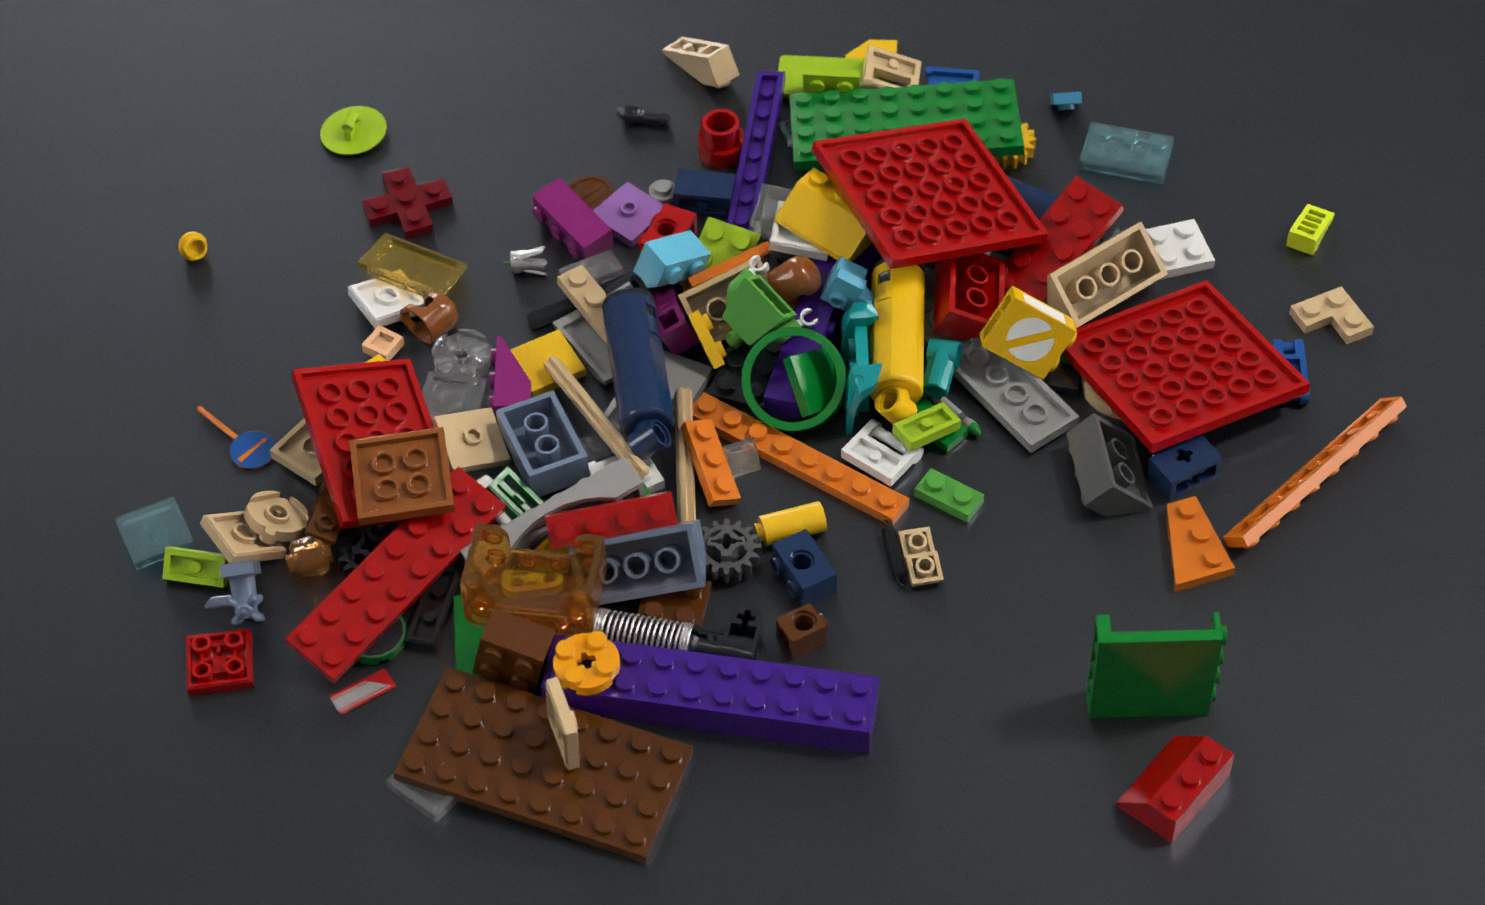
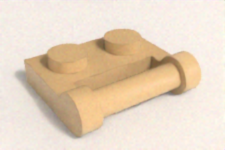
(889, 67)

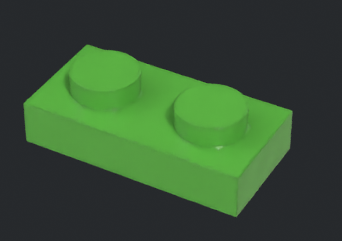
(949, 495)

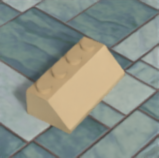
(1105, 275)

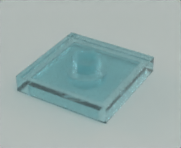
(151, 530)

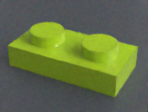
(926, 426)
(194, 566)

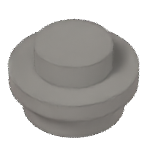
(662, 191)

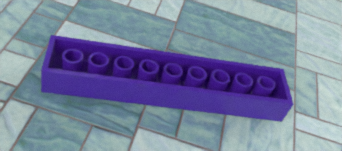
(734, 697)

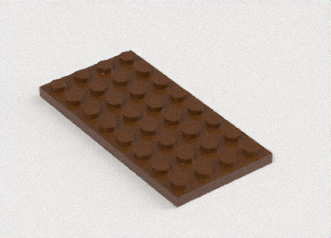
(501, 755)

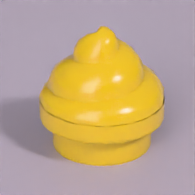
(192, 246)

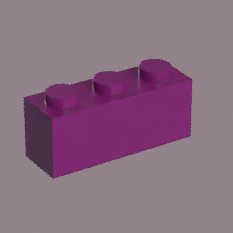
(571, 220)

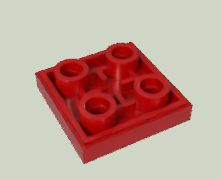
(219, 662)

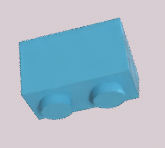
(671, 259)

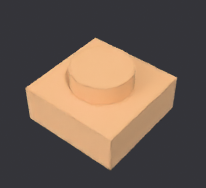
(383, 342)

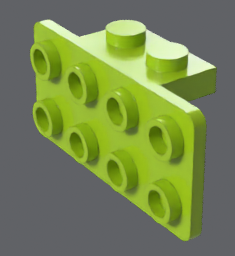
(821, 74)

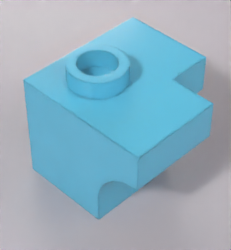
(846, 285)

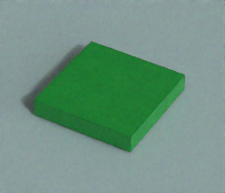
(812, 380)

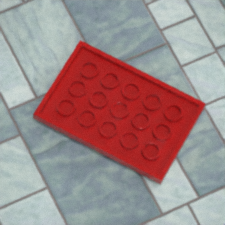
(356, 404)

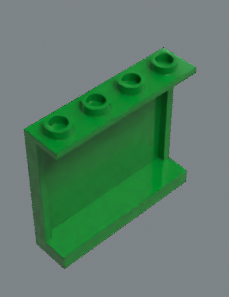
(1153, 671)

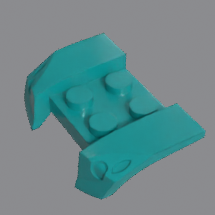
(854, 352)

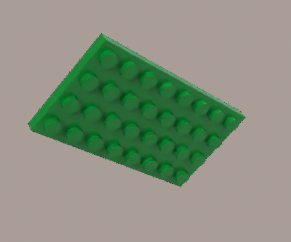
(986, 105)

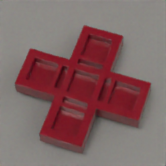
(407, 202)

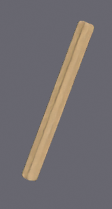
(594, 414)
(684, 466)

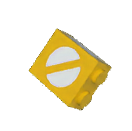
(1028, 333)

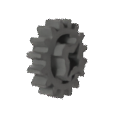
(730, 550)

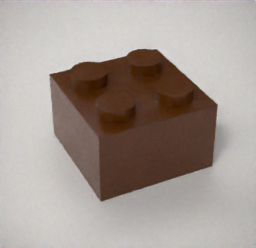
(513, 651)

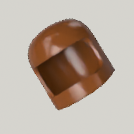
(795, 278)
(436, 317)

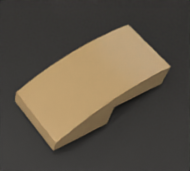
(920, 556)

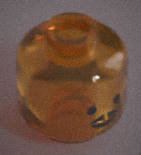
(309, 557)

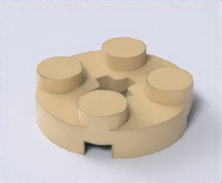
(276, 517)

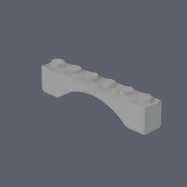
(610, 484)

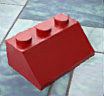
(967, 294)
(1177, 784)

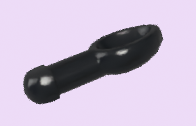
(636, 115)

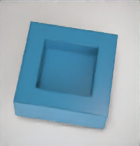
(1065, 100)

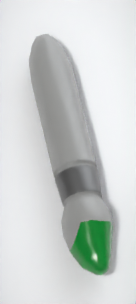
(973, 427)

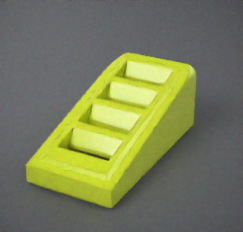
(1306, 234)

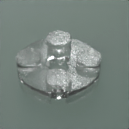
(468, 341)

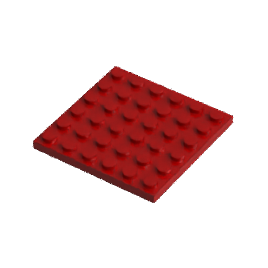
(928, 193)
(1182, 366)

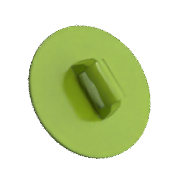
(353, 130)

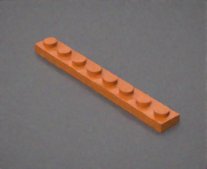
(803, 460)
(1308, 478)

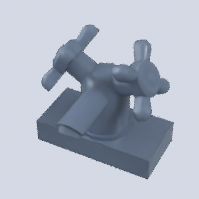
(243, 592)

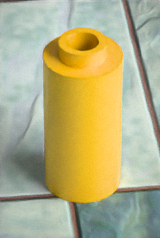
(786, 522)

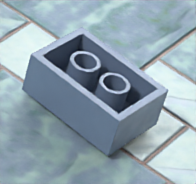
(543, 444)

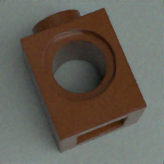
(801, 642)

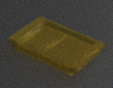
(411, 266)

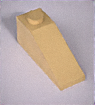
(704, 60)

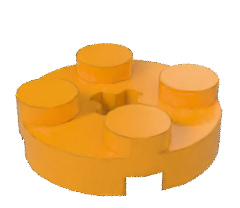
(581, 647)

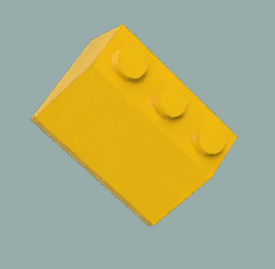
(822, 217)

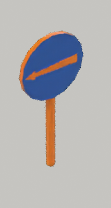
(247, 450)

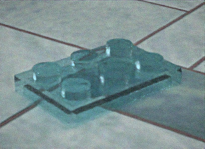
(1126, 152)

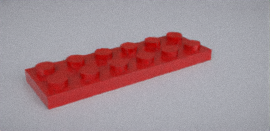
(1073, 228)

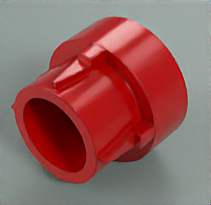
(720, 139)

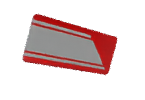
(362, 691)

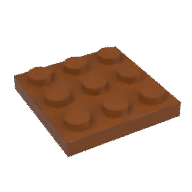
(401, 476)

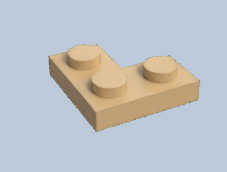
(1335, 309)

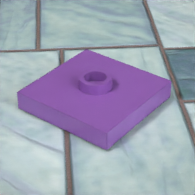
(628, 213)

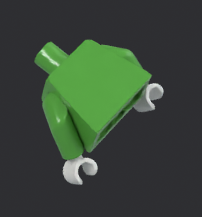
(757, 309)

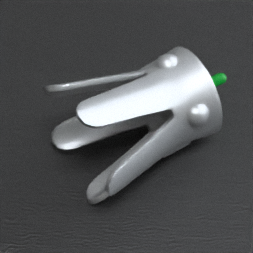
(521, 263)

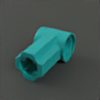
(941, 360)

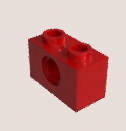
(668, 222)

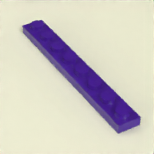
(757, 146)

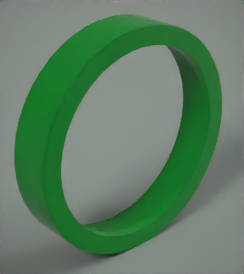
(831, 408)

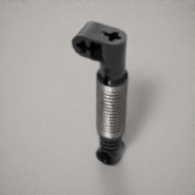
(686, 635)

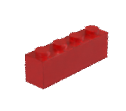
(612, 518)

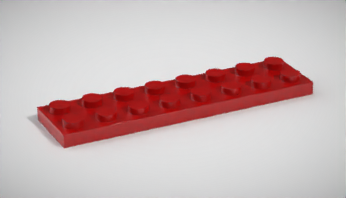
(391, 580)

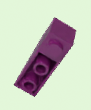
(673, 320)
(508, 380)

